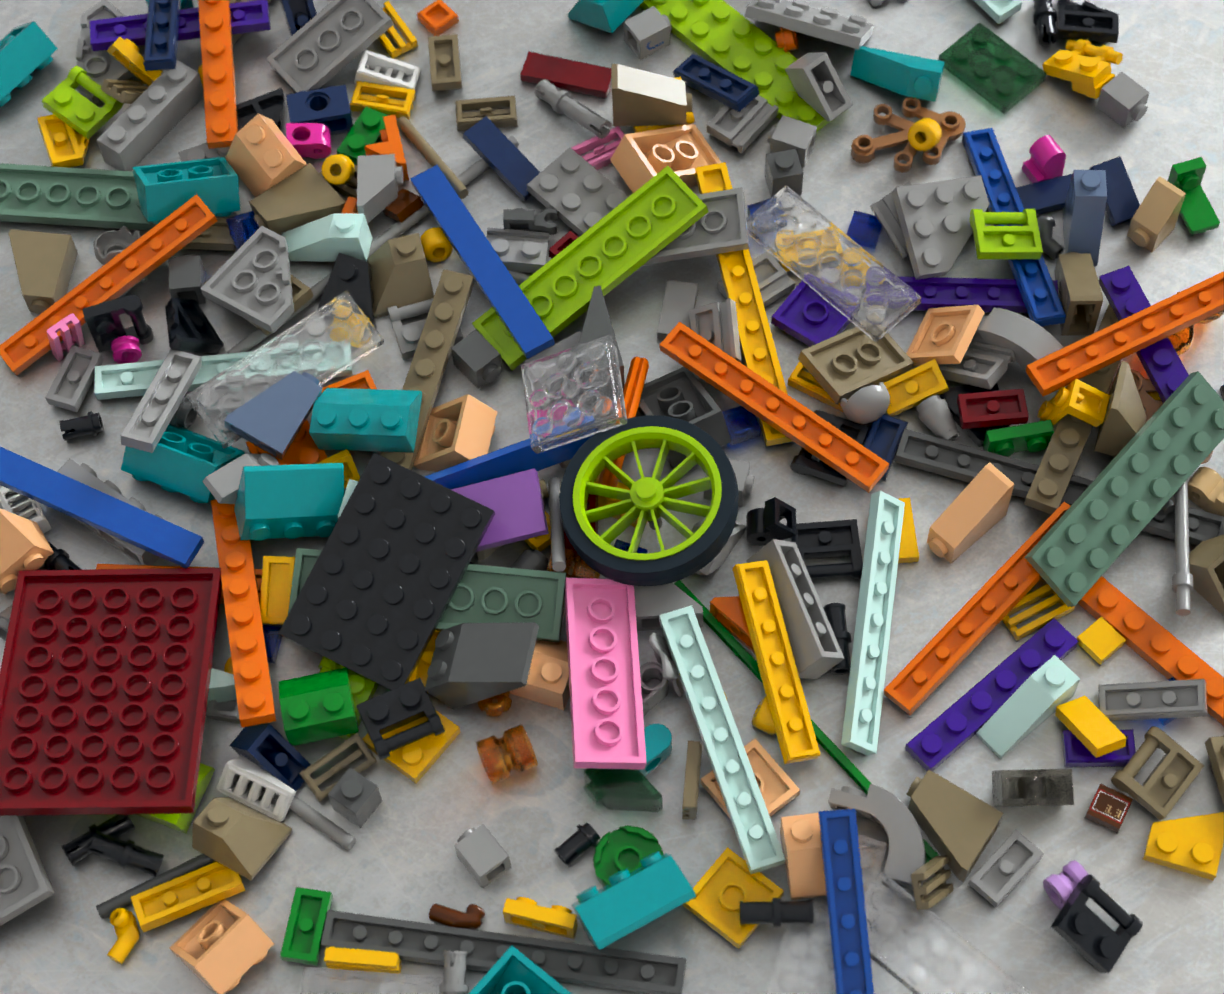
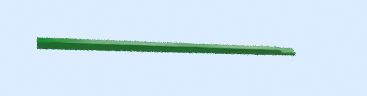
(821, 737)

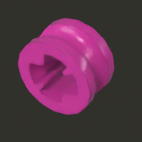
(126, 349)

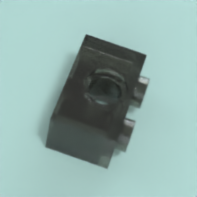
(1032, 787)

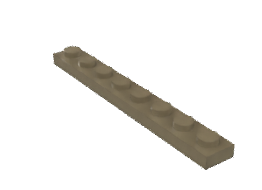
(435, 350)
(1067, 443)

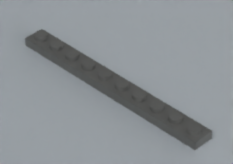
(966, 462)
(559, 959)

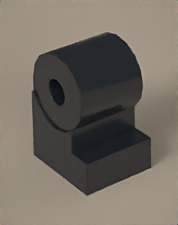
(765, 524)

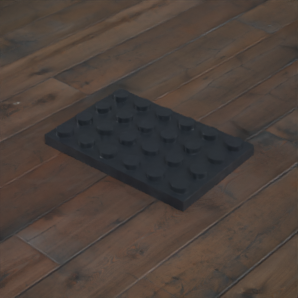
(387, 573)

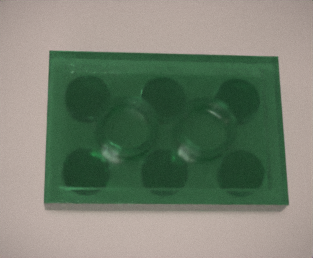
(992, 68)

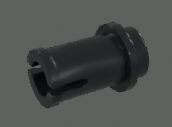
(82, 426)
(577, 844)

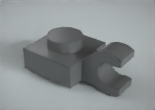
(527, 220)

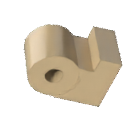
(1207, 490)

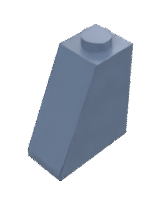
(1085, 212)
(277, 413)

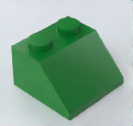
(317, 707)

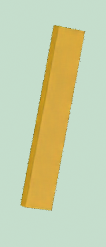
(776, 662)

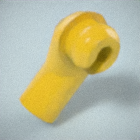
(126, 932)

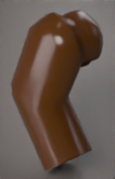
(450, 917)

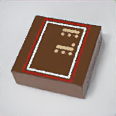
(1109, 808)

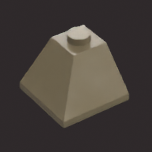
(399, 274)
(1123, 414)
(1208, 571)
(237, 835)

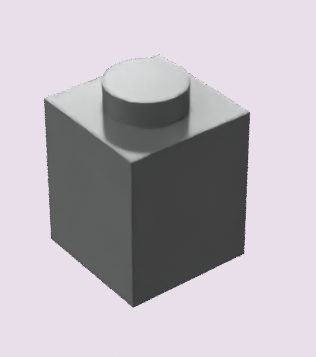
(783, 169)
(187, 277)
(477, 359)
(355, 797)

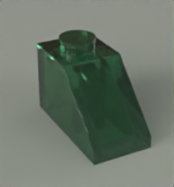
(622, 790)

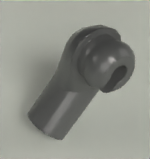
(1049, 245)

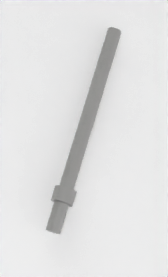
(1182, 580)

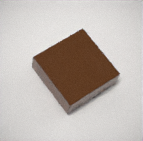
(403, 206)

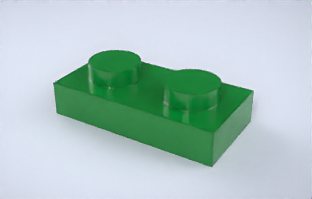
(363, 132)
(1019, 438)
(306, 926)

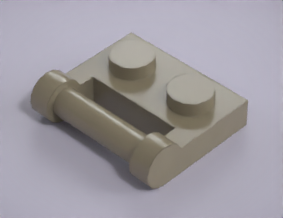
(1166, 781)

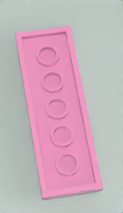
(604, 675)

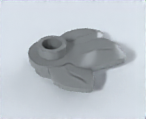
(665, 658)

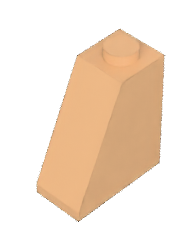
(971, 514)

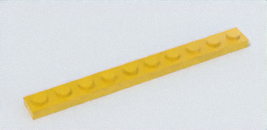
(743, 288)

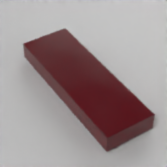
(567, 74)

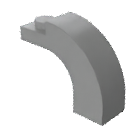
(1018, 333)
(905, 840)

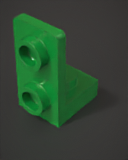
(1196, 208)

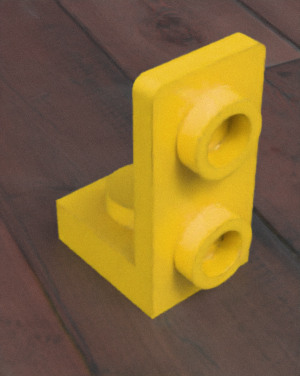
(1077, 400)

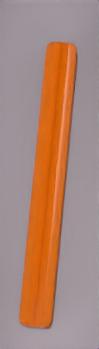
(632, 394)

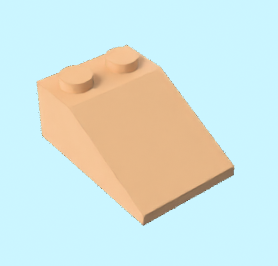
(648, 152)

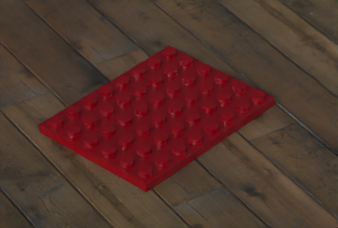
(106, 690)

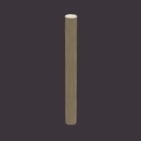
(431, 156)

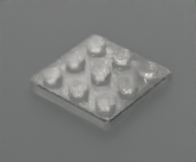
(573, 394)

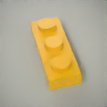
(185, 895)

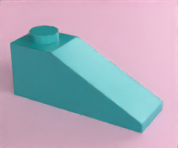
(899, 72)

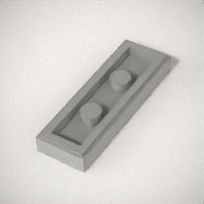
(1153, 700)

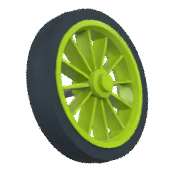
(649, 500)

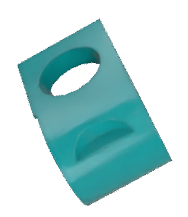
(657, 745)

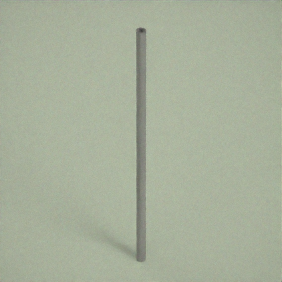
(393, 232)

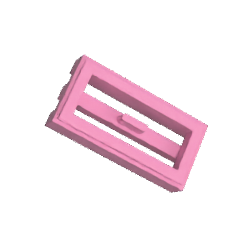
(602, 154)
(76, 331)

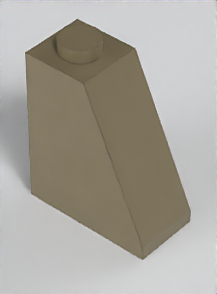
(647, 98)
(296, 201)
(43, 266)
(1078, 293)
(953, 820)

